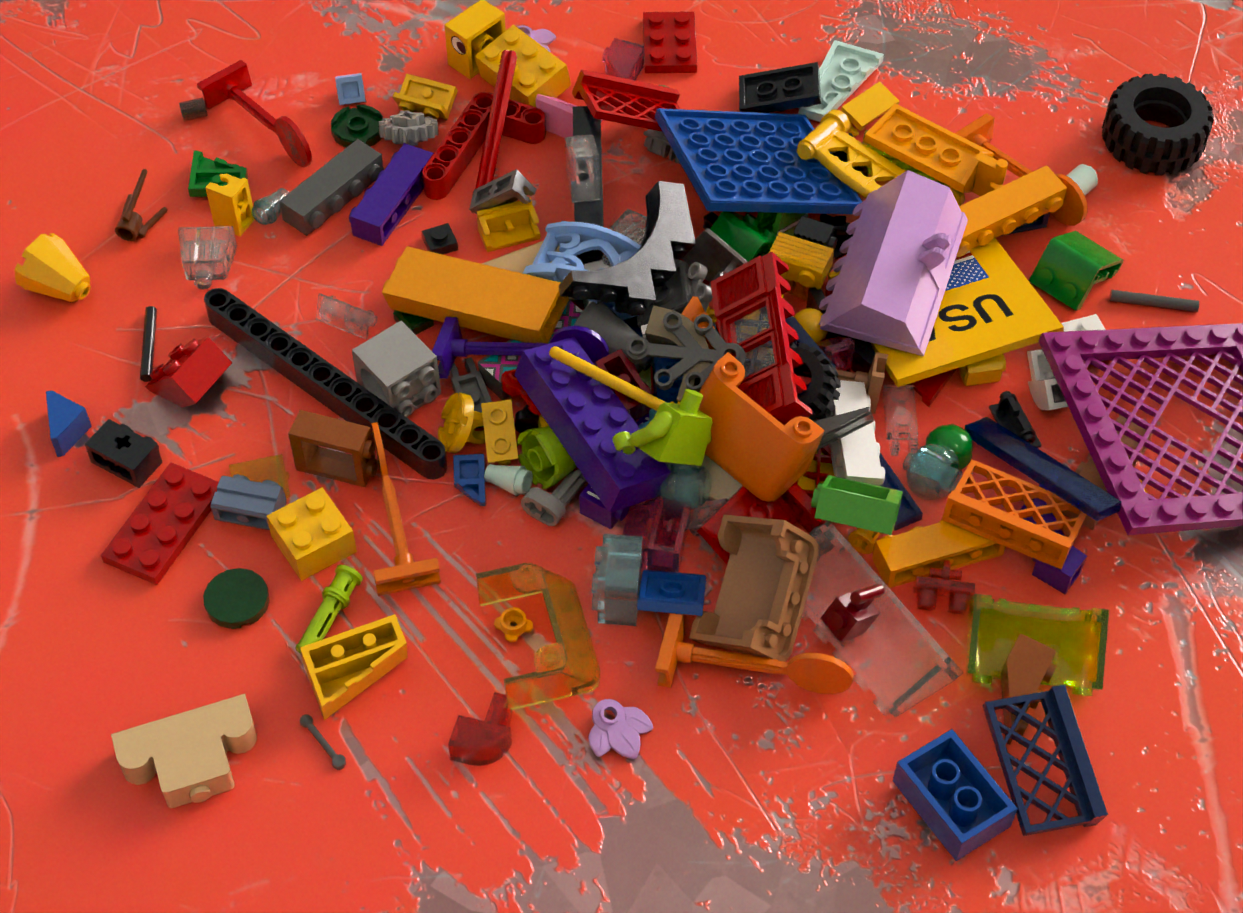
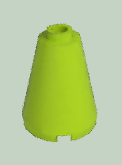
(544, 456)

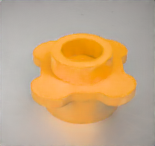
(511, 616)

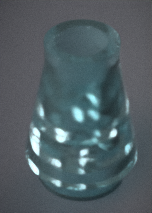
(267, 208)

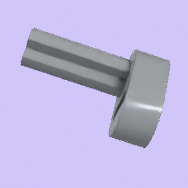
(551, 507)

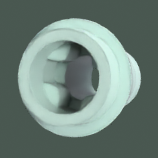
(513, 479)

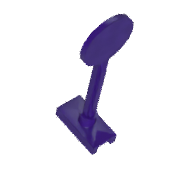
(452, 345)

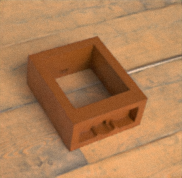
(319, 430)

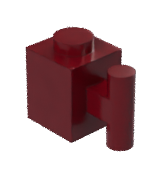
(853, 612)

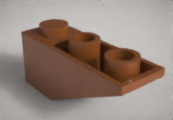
(1023, 673)

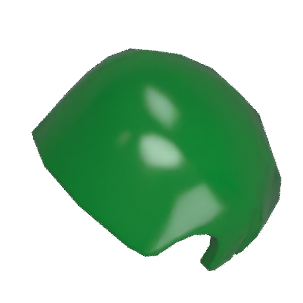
(954, 438)

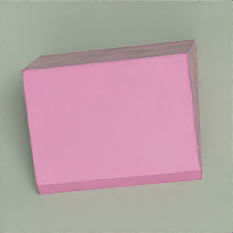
(557, 115)

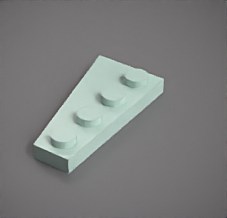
(841, 75)

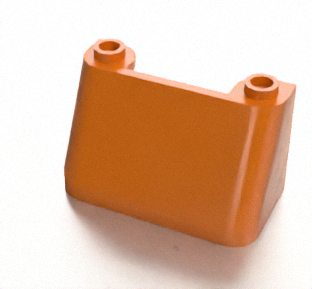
(750, 440)

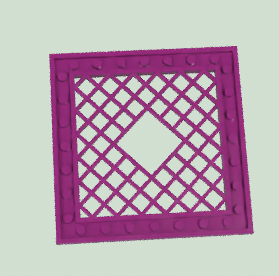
(1139, 510)

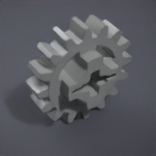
(408, 128)

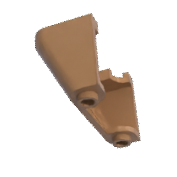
(761, 588)

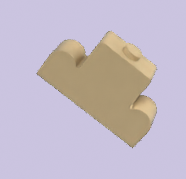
(188, 750)

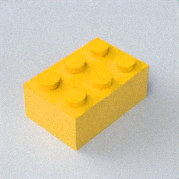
(535, 69)

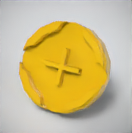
(460, 423)

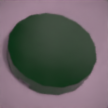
(356, 124)
(236, 598)

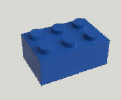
(954, 794)

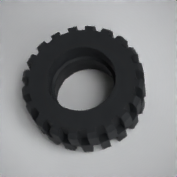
(1151, 146)

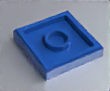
(672, 592)

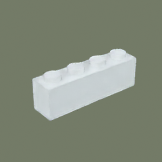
(858, 453)

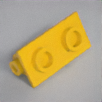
(499, 432)

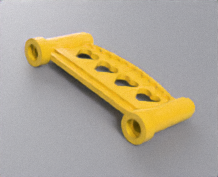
(831, 137)

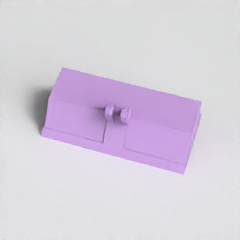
(895, 264)

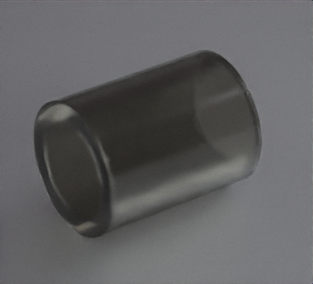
(193, 109)

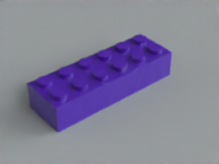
(585, 420)

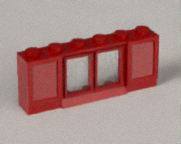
(753, 316)

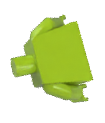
(674, 434)

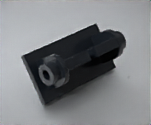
(1012, 417)

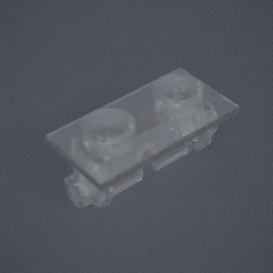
(344, 316)

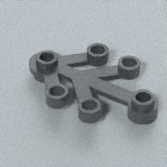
(689, 355)

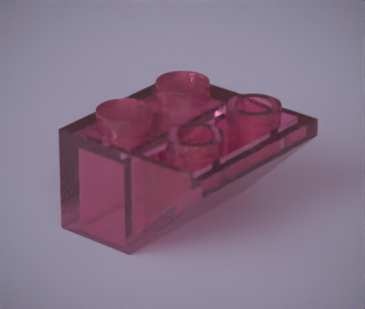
(663, 532)

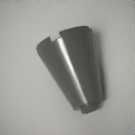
(611, 328)

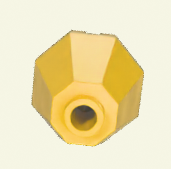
(52, 270)

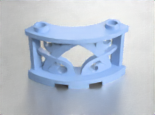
(576, 239)

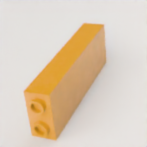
(476, 294)

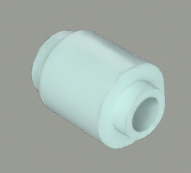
(1085, 177)

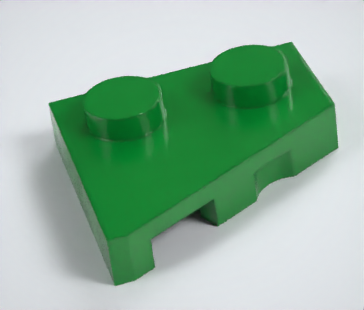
(206, 171)

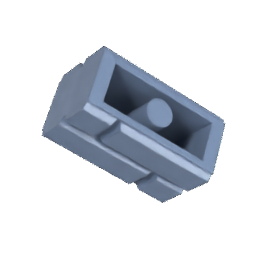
(246, 501)

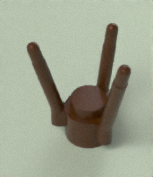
(131, 223)

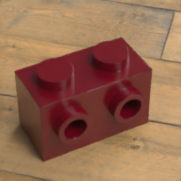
(623, 368)

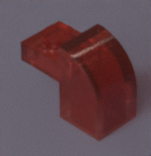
(481, 741)

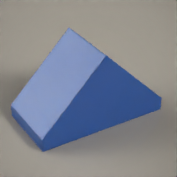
(66, 422)

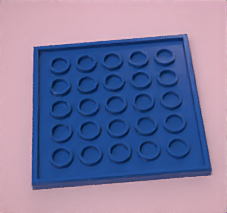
(753, 162)

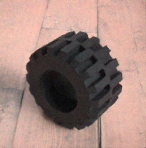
(823, 382)

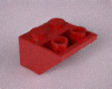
(189, 372)

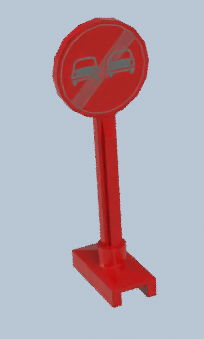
(230, 84)

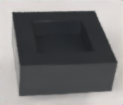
(440, 239)

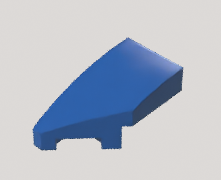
(469, 476)

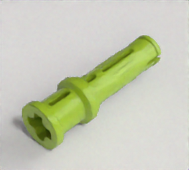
(334, 598)

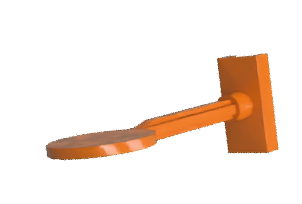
(1074, 205)
(406, 572)
(808, 670)

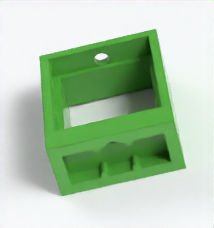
(857, 504)

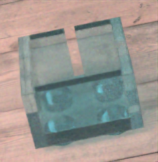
(617, 579)

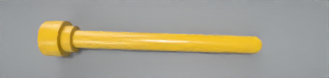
(606, 378)

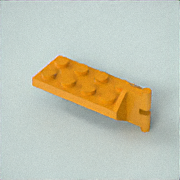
(937, 151)

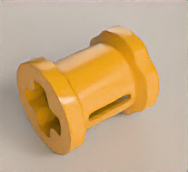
(865, 541)

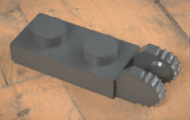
(470, 384)

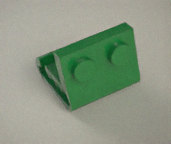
(743, 234)
(1072, 268)

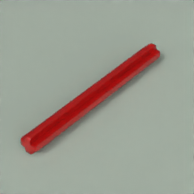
(496, 118)

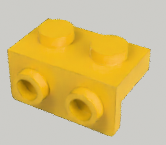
(426, 96)

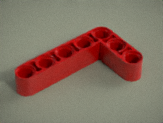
(469, 133)

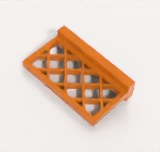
(1009, 527)

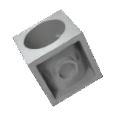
(398, 369)

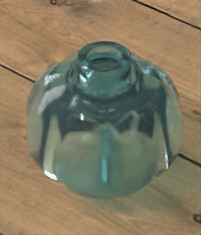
(930, 469)
(686, 485)

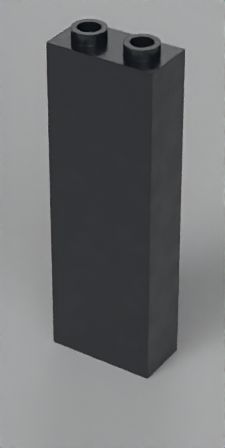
(589, 211)

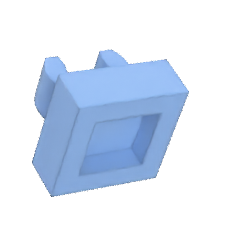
(350, 89)

